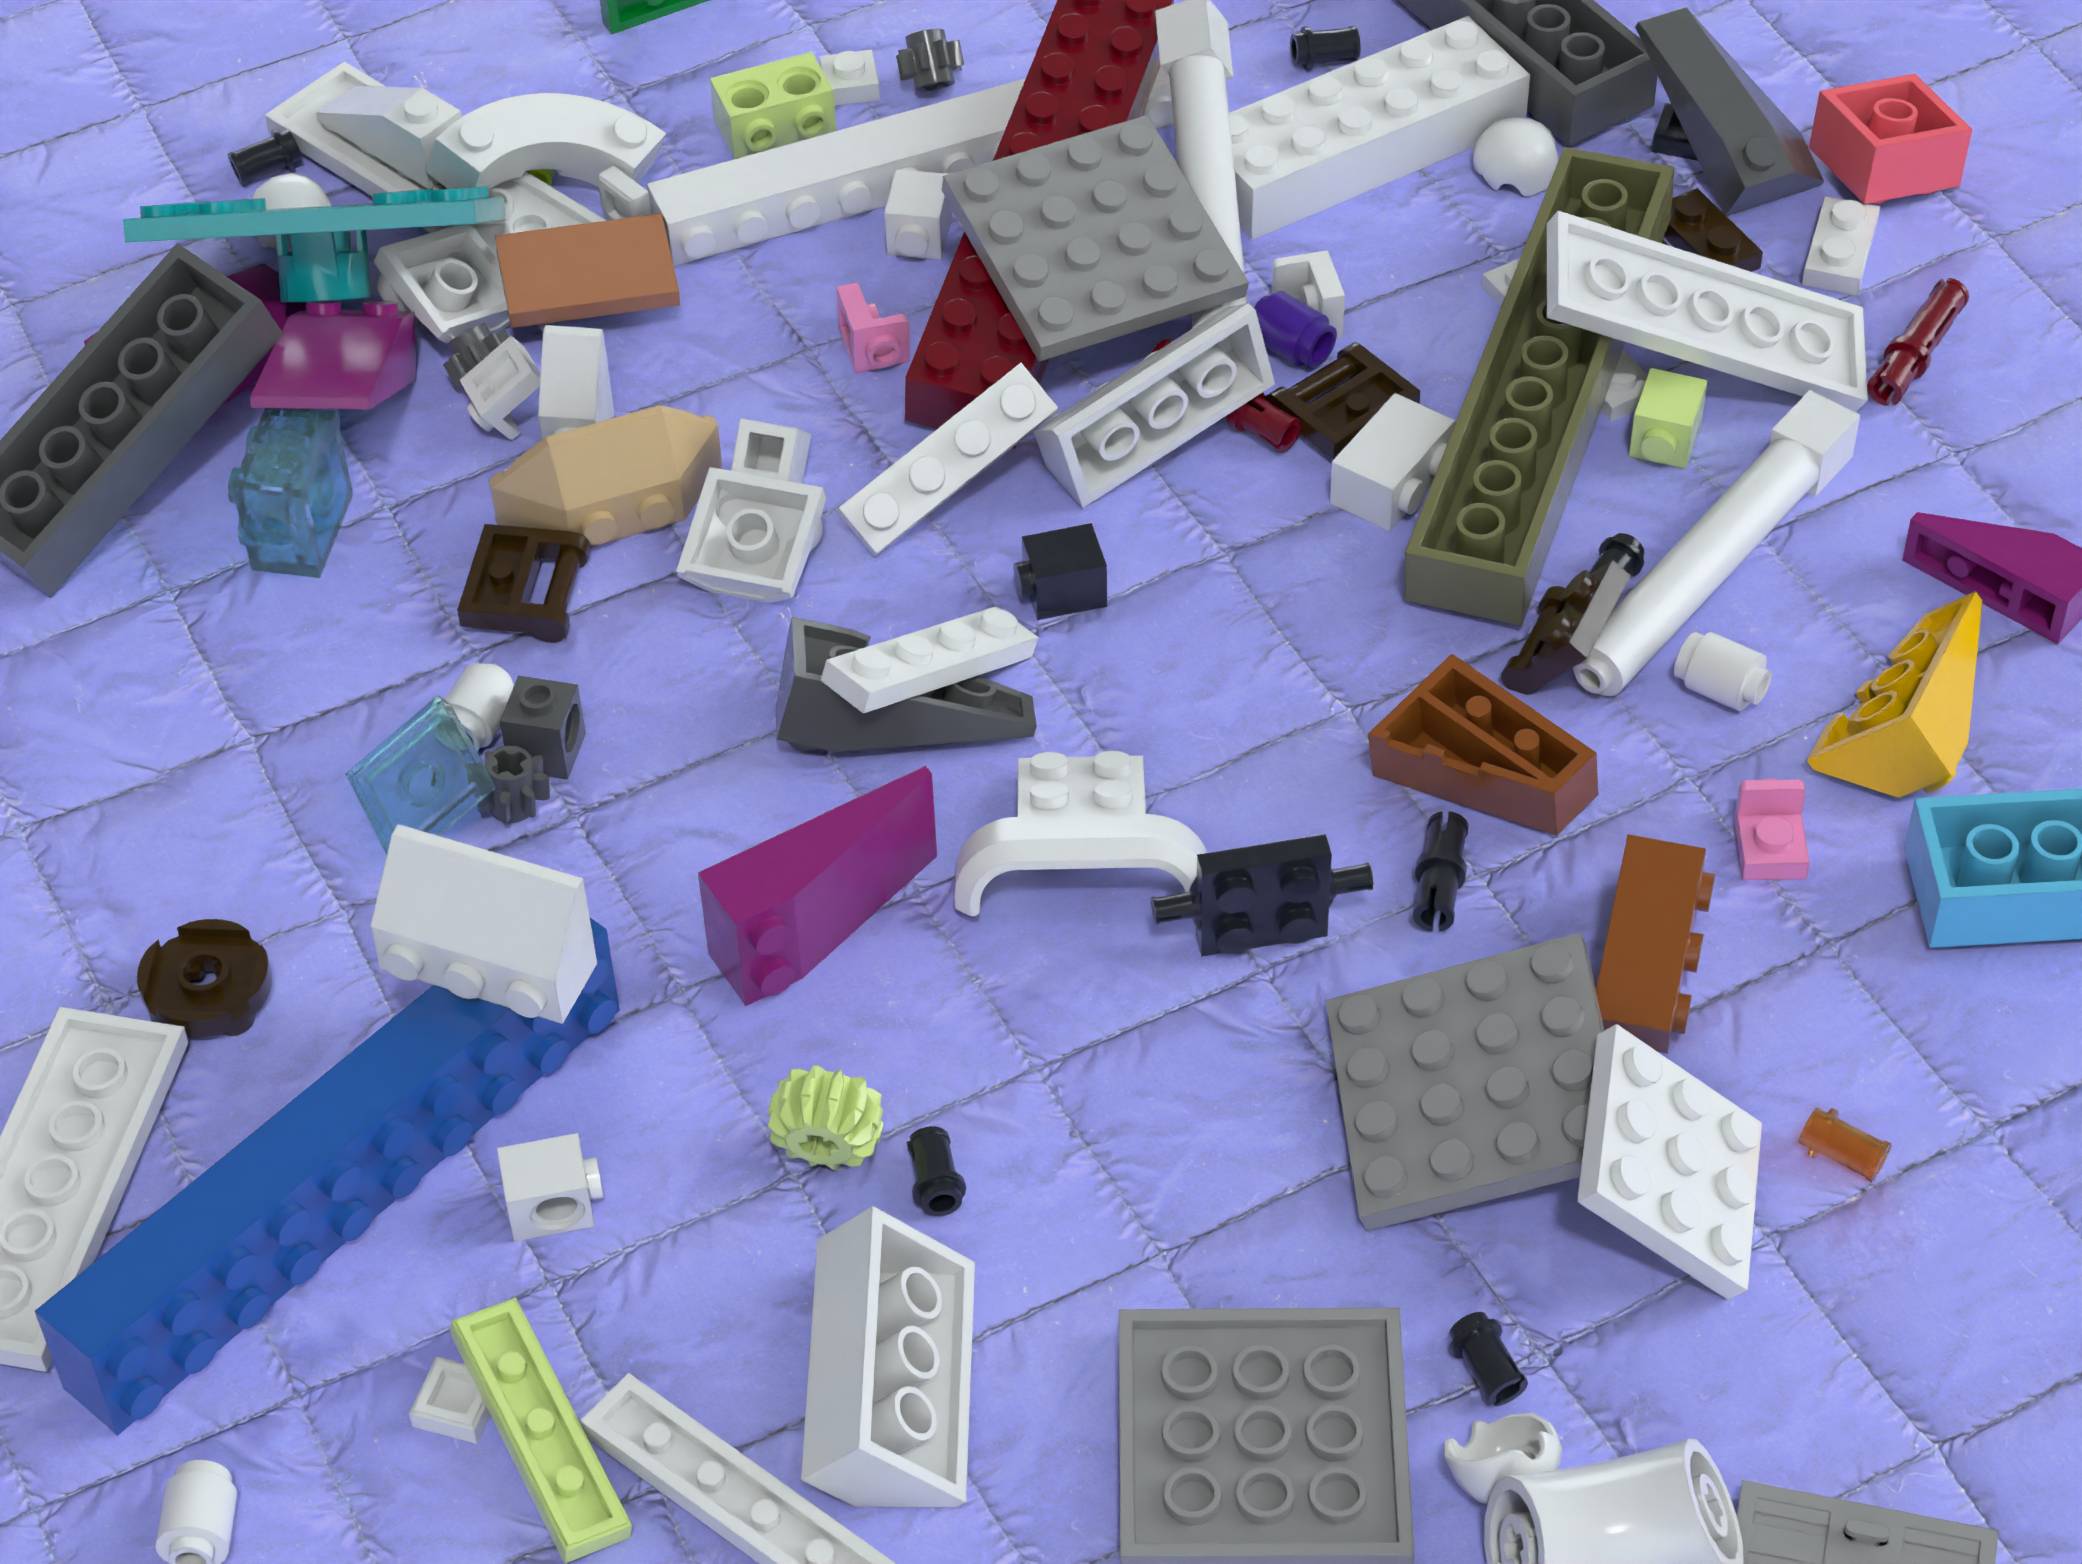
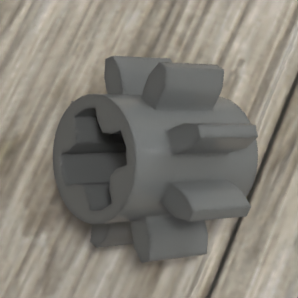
(930, 60)
(470, 350)
(518, 784)

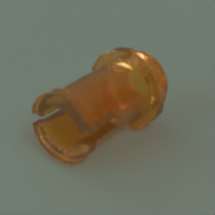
(1844, 1143)

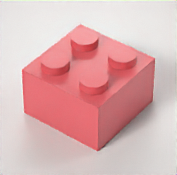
(1890, 138)

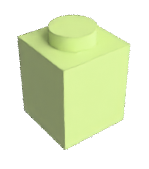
(1668, 418)

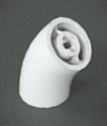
(1624, 1510)

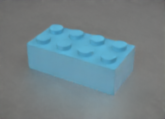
(1998, 867)

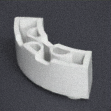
(543, 132)

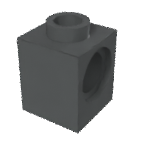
(545, 721)

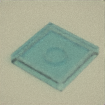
(421, 775)

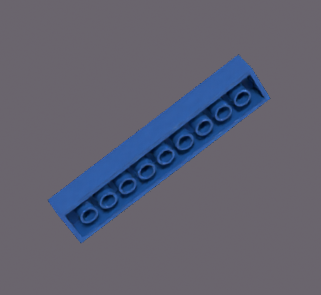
(301, 1191)

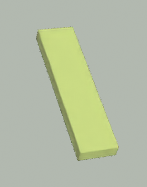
(540, 1430)

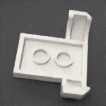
(1076, 818)

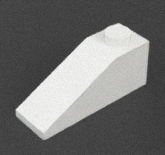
(392, 125)

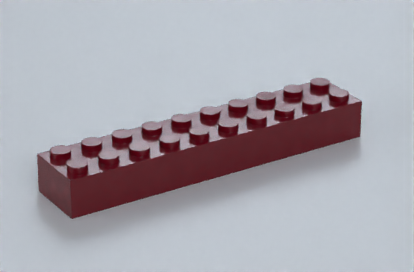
(1085, 76)

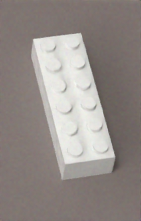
(1370, 123)

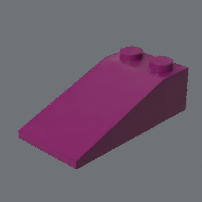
(339, 358)
(809, 888)

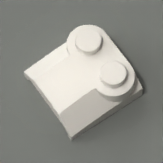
(446, 280)
(751, 535)

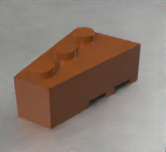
(1484, 751)
(1653, 939)

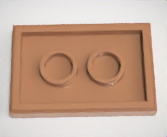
(586, 270)

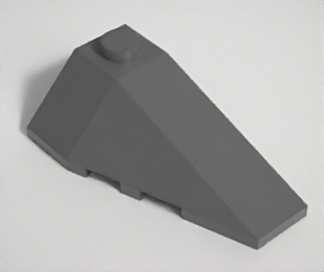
(1732, 125)
(817, 717)

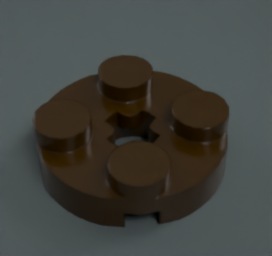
(213, 1008)

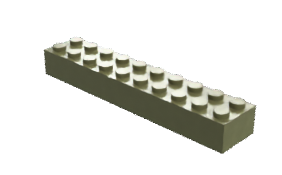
(1527, 411)

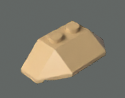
(611, 475)

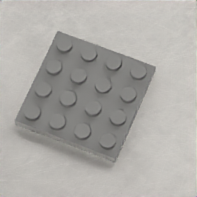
(1094, 237)
(1467, 1080)
(1263, 1437)

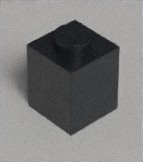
(1062, 571)

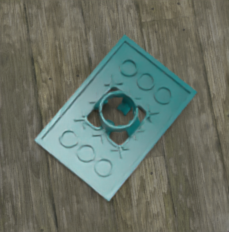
(320, 236)

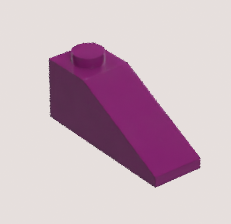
(2013, 569)

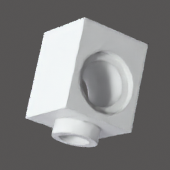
(548, 1186)

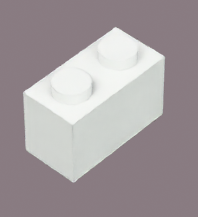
(1390, 462)

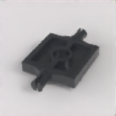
(1262, 895)

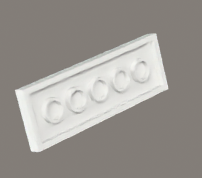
(1704, 311)
(72, 1158)

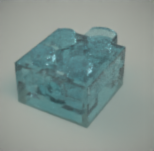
(291, 490)

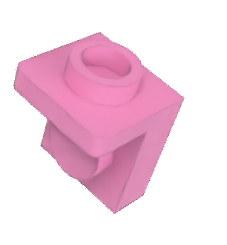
(868, 338)
(1771, 830)

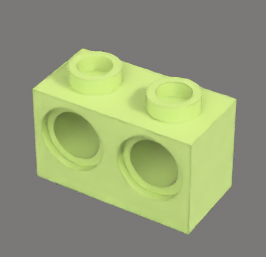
(773, 104)

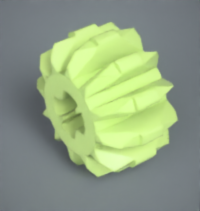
(825, 1117)

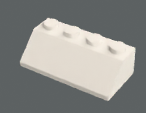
(1157, 404)
(889, 1367)

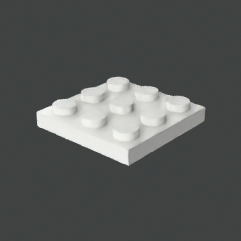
(1670, 1162)

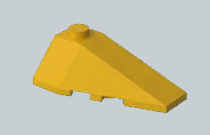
(1914, 713)

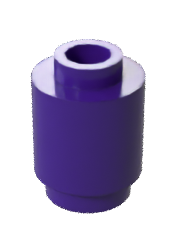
(1295, 329)

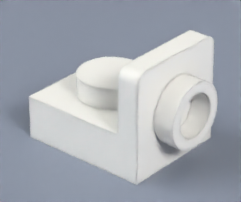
(1313, 282)
(500, 386)

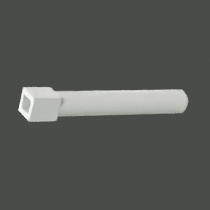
(1198, 61)
(1801, 459)

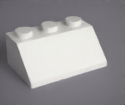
(483, 925)

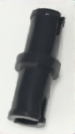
(1440, 871)

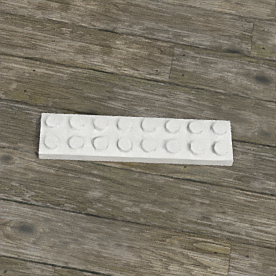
(527, 200)

